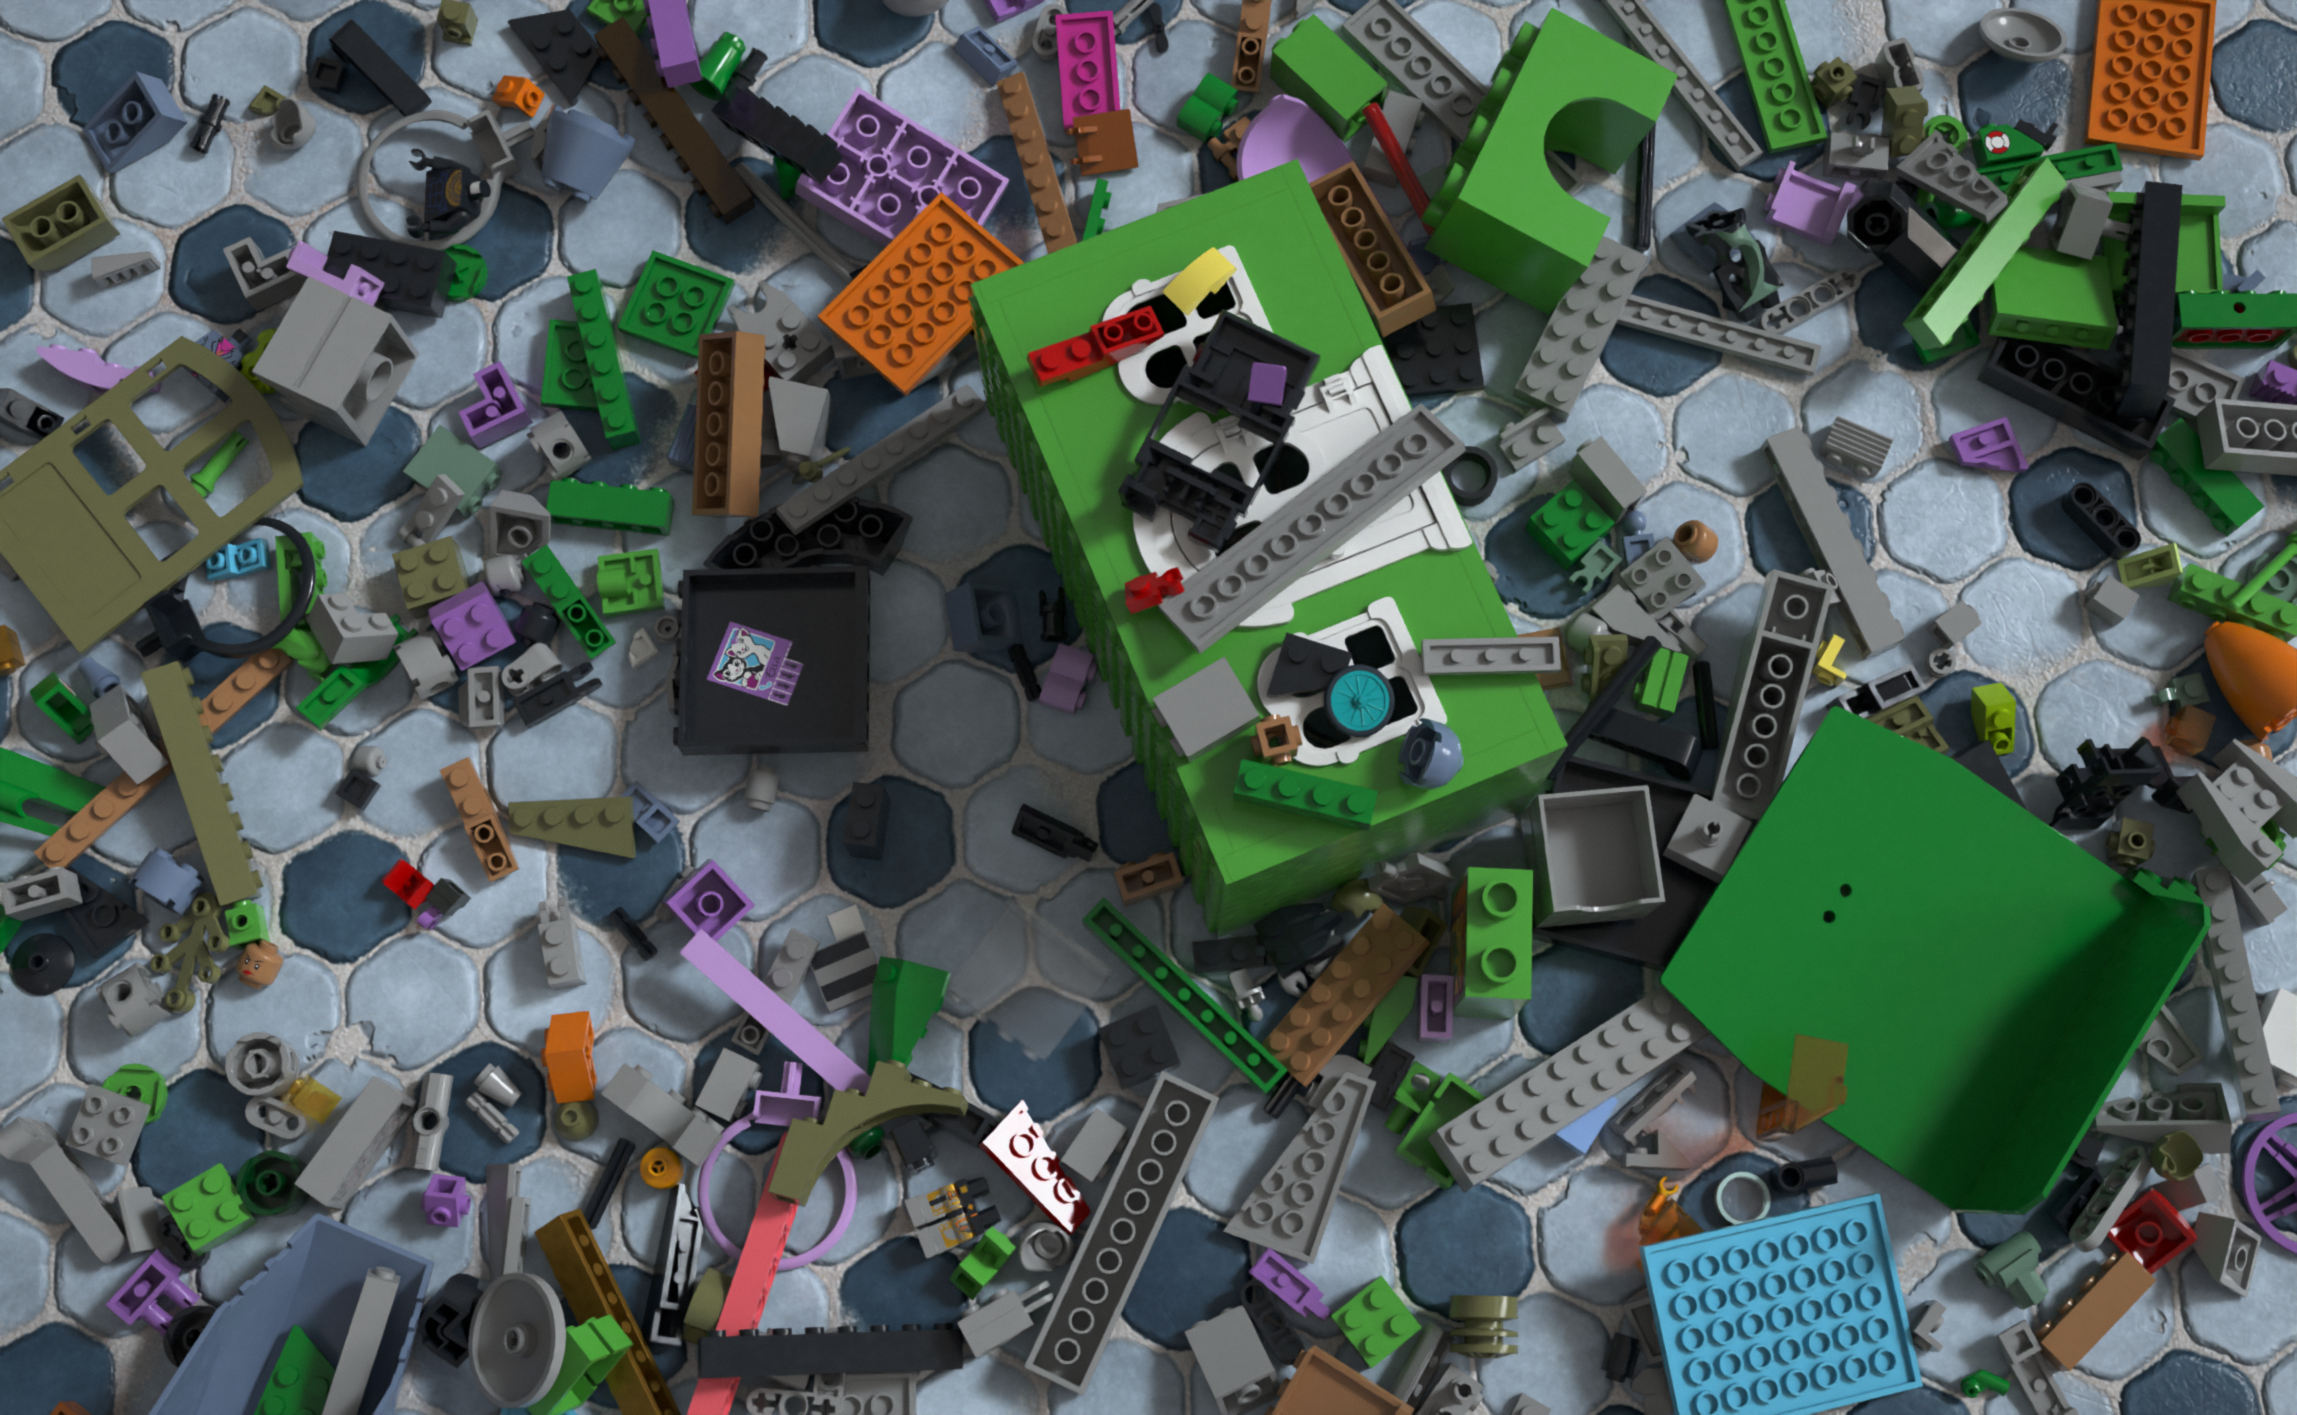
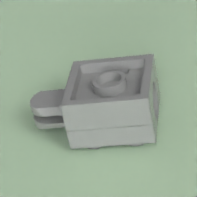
(1002, 1319)

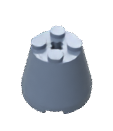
(581, 153)

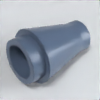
(97, 677)

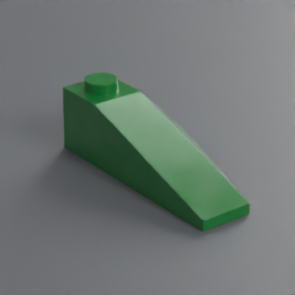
(901, 1007)

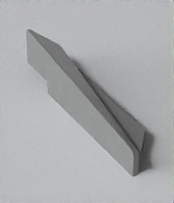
(506, 1219)

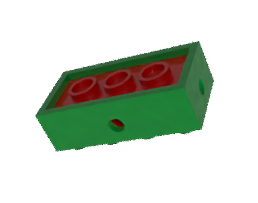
(2233, 320)

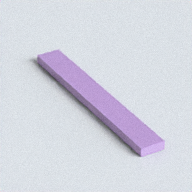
(774, 1013)

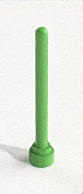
(2265, 574)

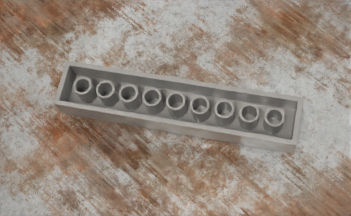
(1565, 1088)
(1121, 1233)

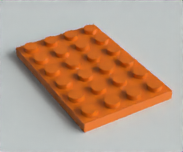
(2151, 76)
(916, 292)

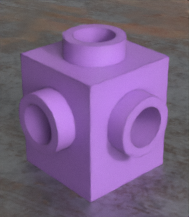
(445, 1201)

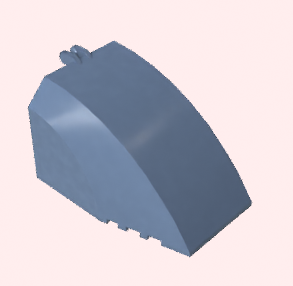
(308, 1285)

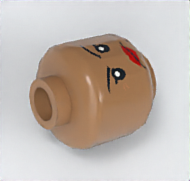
(259, 964)

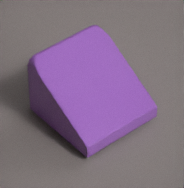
(1267, 383)

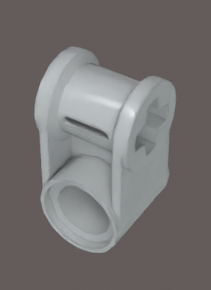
(533, 667)

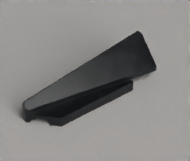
(673, 1271)

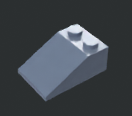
(134, 122)

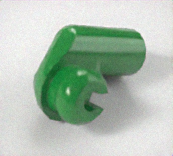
(1981, 1381)

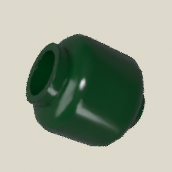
(867, 1144)

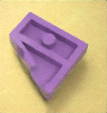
(1989, 447)

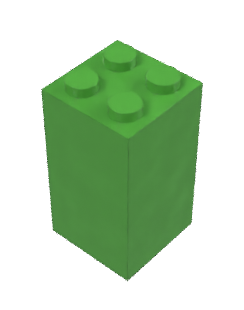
(1326, 76)

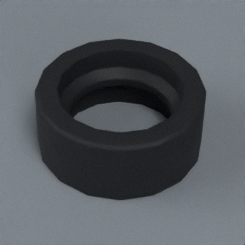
(1487, 462)

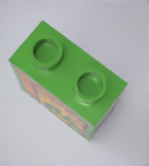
(1491, 942)

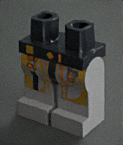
(959, 1207)

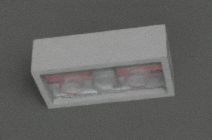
(357, 1143)

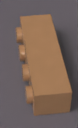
(2093, 1310)

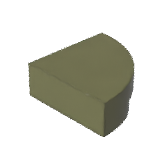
(266, 102)

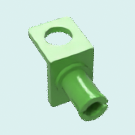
(1411, 1099)

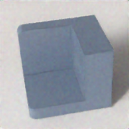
(1426, 260)

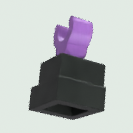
(446, 899)

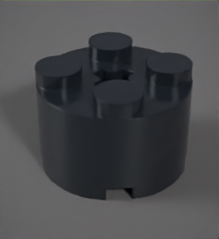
(184, 1331)

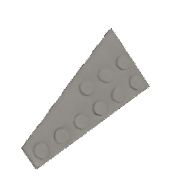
(1300, 1189)

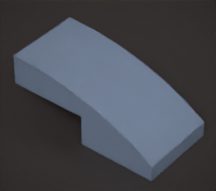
(650, 813)

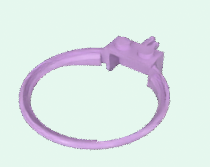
(779, 1110)

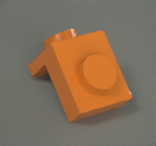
(518, 93)

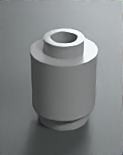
(761, 788)

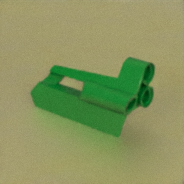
(43, 784)

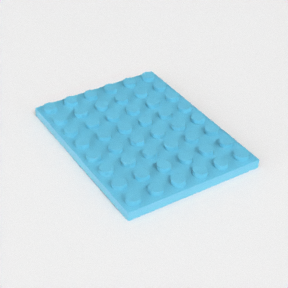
(1782, 1313)

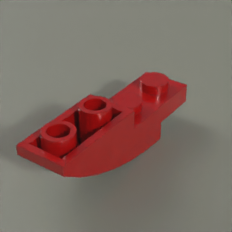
(1097, 349)

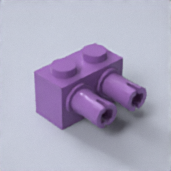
(138, 1294)

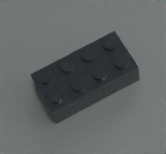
(413, 275)

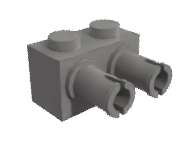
(1451, 1394)

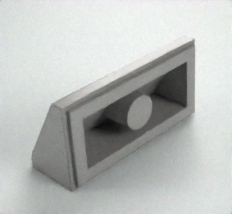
(140, 1219)

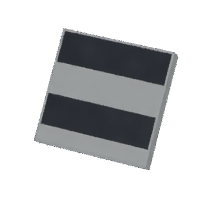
(845, 971)

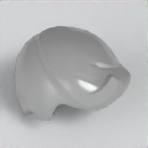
(291, 126)
(1045, 1247)

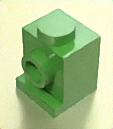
(255, 928)

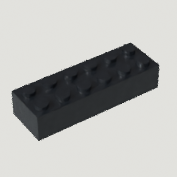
(2070, 390)

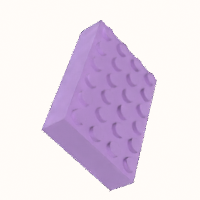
(895, 172)

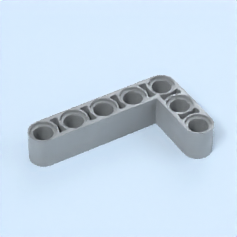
(68, 1182)

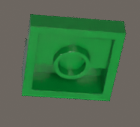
(2152, 884)

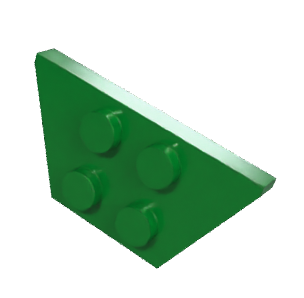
(298, 1380)

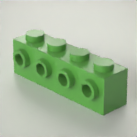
(2211, 592)

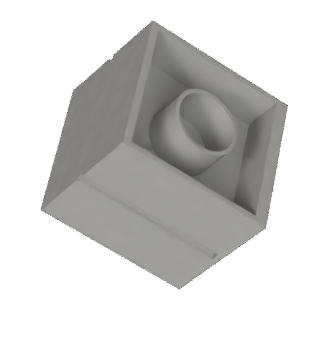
(337, 361)
(1592, 856)

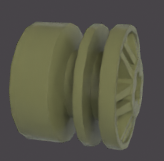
(1483, 1325)

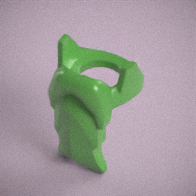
(308, 652)

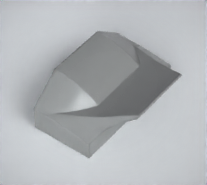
(482, 698)

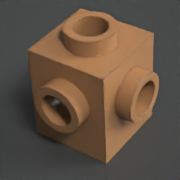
(1276, 728)

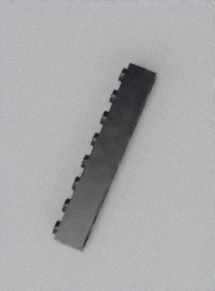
(829, 1352)

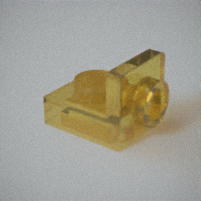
(313, 1098)

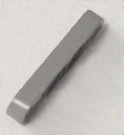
(1809, 303)
(2092, 1228)

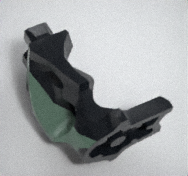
(1753, 272)

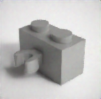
(1855, 156)

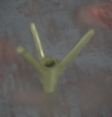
(813, 470)

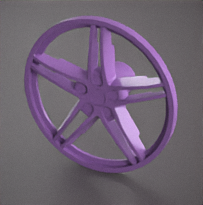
(2247, 1180)

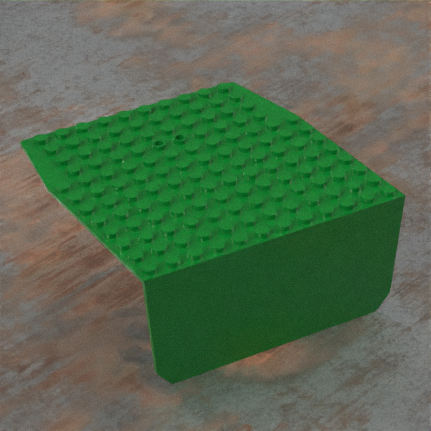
(1968, 967)

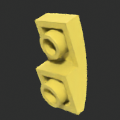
(1194, 283)

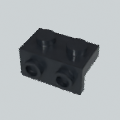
(2075, 1199)

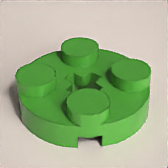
(149, 1083)

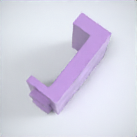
(1807, 205)
(357, 282)

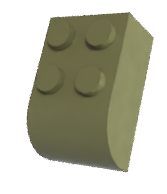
(61, 225)

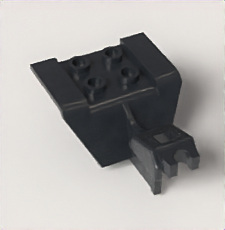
(2108, 779)

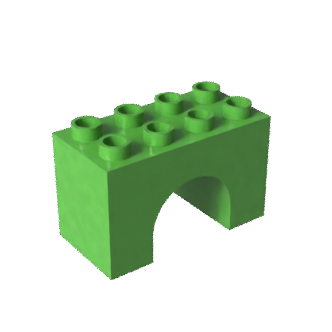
(1499, 201)

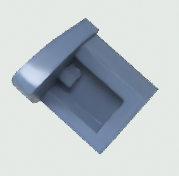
(2238, 283)

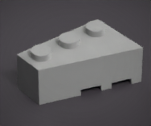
(123, 735)

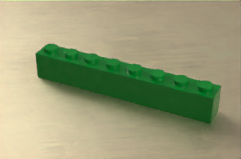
(1184, 997)

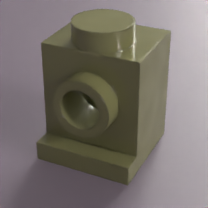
(457, 22)

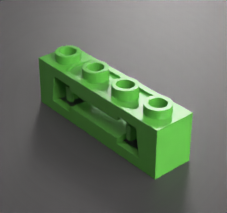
(288, 583)

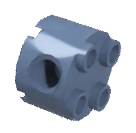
(166, 882)

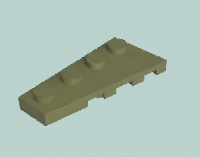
(583, 823)

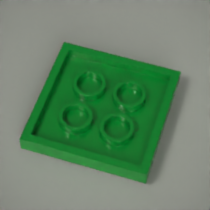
(675, 304)

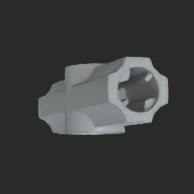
(428, 1143)

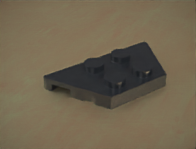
(560, 48)

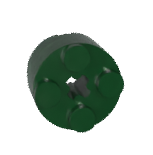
(255, 1184)

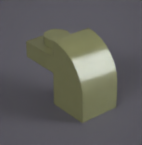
(706, 1305)

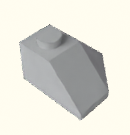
(518, 525)

